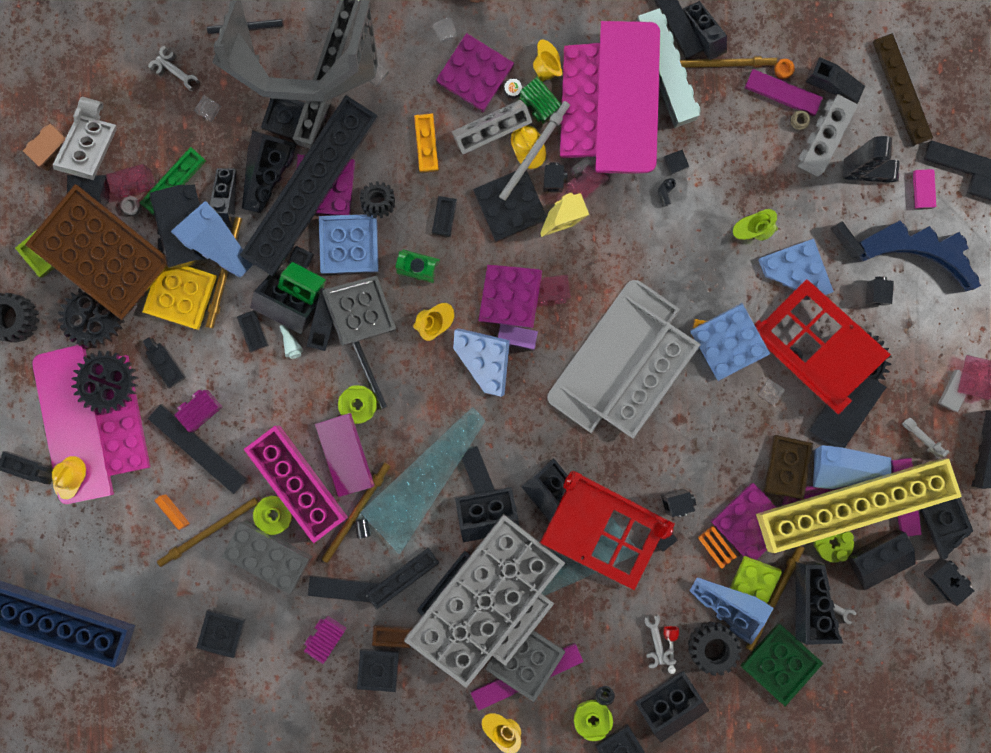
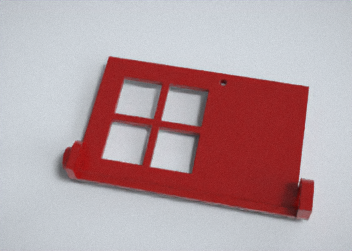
(839, 363)
(582, 521)

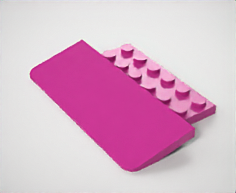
(613, 98)
(104, 441)

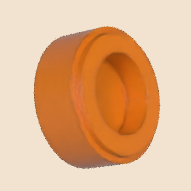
(784, 68)

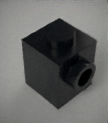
(554, 177)
(880, 291)

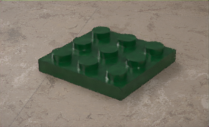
(781, 664)

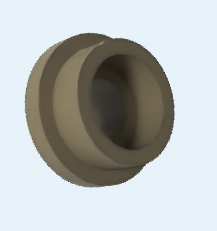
(805, 120)

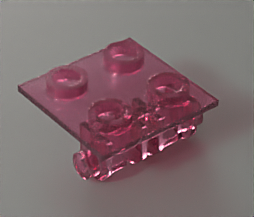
(976, 377)

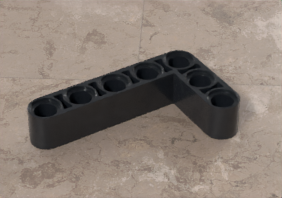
(872, 162)

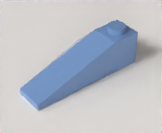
(211, 237)
(845, 467)
(739, 610)

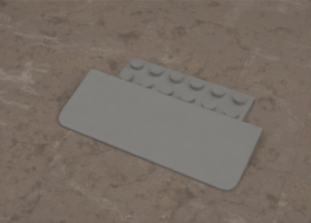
(625, 363)

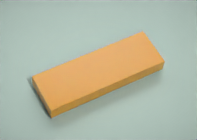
(426, 143)

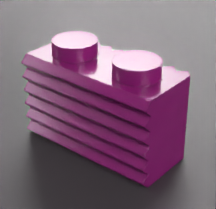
(198, 410)
(325, 639)

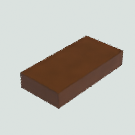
(390, 636)

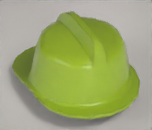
(757, 226)

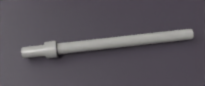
(555, 120)

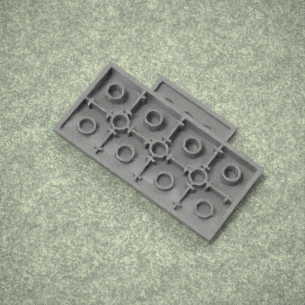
(488, 603)

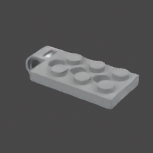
(85, 117)

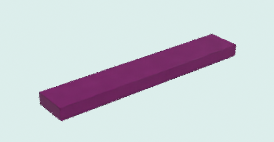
(499, 690)

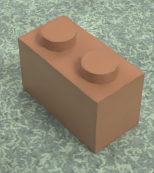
(45, 147)

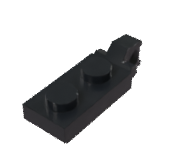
(163, 363)

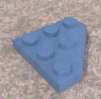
(796, 265)
(484, 358)

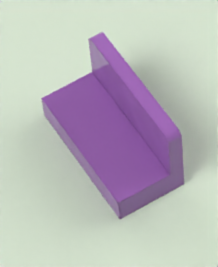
(518, 336)

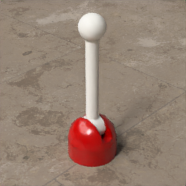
(671, 634)

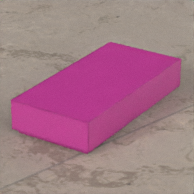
(924, 189)

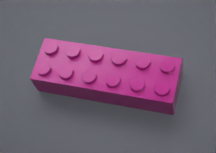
(295, 483)

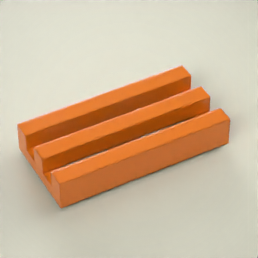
(172, 512)
(727, 560)

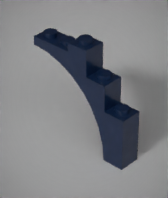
(924, 243)

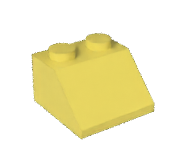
(565, 214)

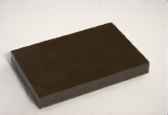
(788, 467)

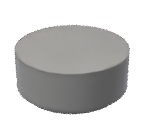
(131, 206)

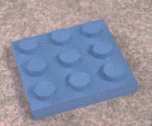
(348, 244)
(730, 342)

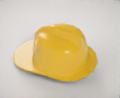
(547, 62)
(523, 141)
(434, 321)
(68, 476)
(503, 732)

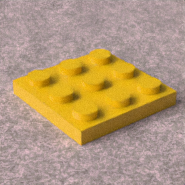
(180, 296)

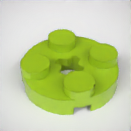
(366, 397)
(265, 522)
(838, 553)
(586, 729)

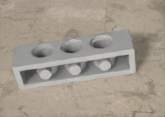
(843, 110)
(492, 126)

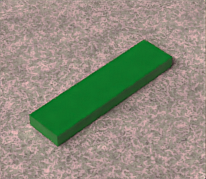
(177, 175)

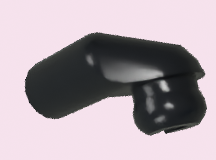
(664, 190)

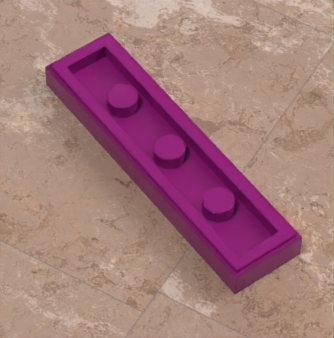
(783, 92)
(910, 521)

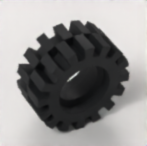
(373, 191)

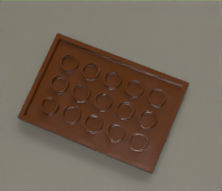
(98, 252)

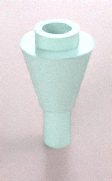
(291, 346)

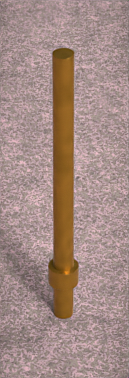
(756, 62)
(214, 308)
(378, 480)
(176, 552)
(791, 565)

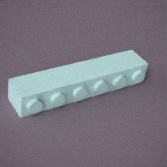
(672, 76)

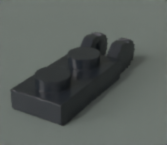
(24, 467)

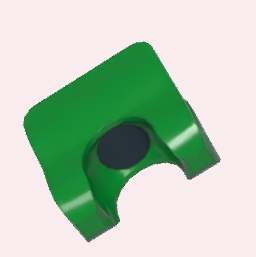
(416, 265)

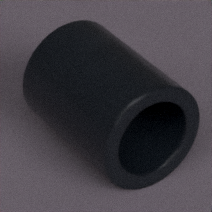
(362, 528)

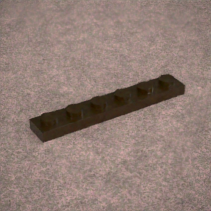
(902, 89)

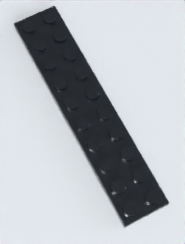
(309, 185)

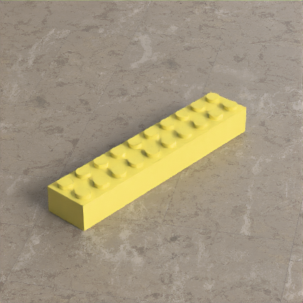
(858, 505)

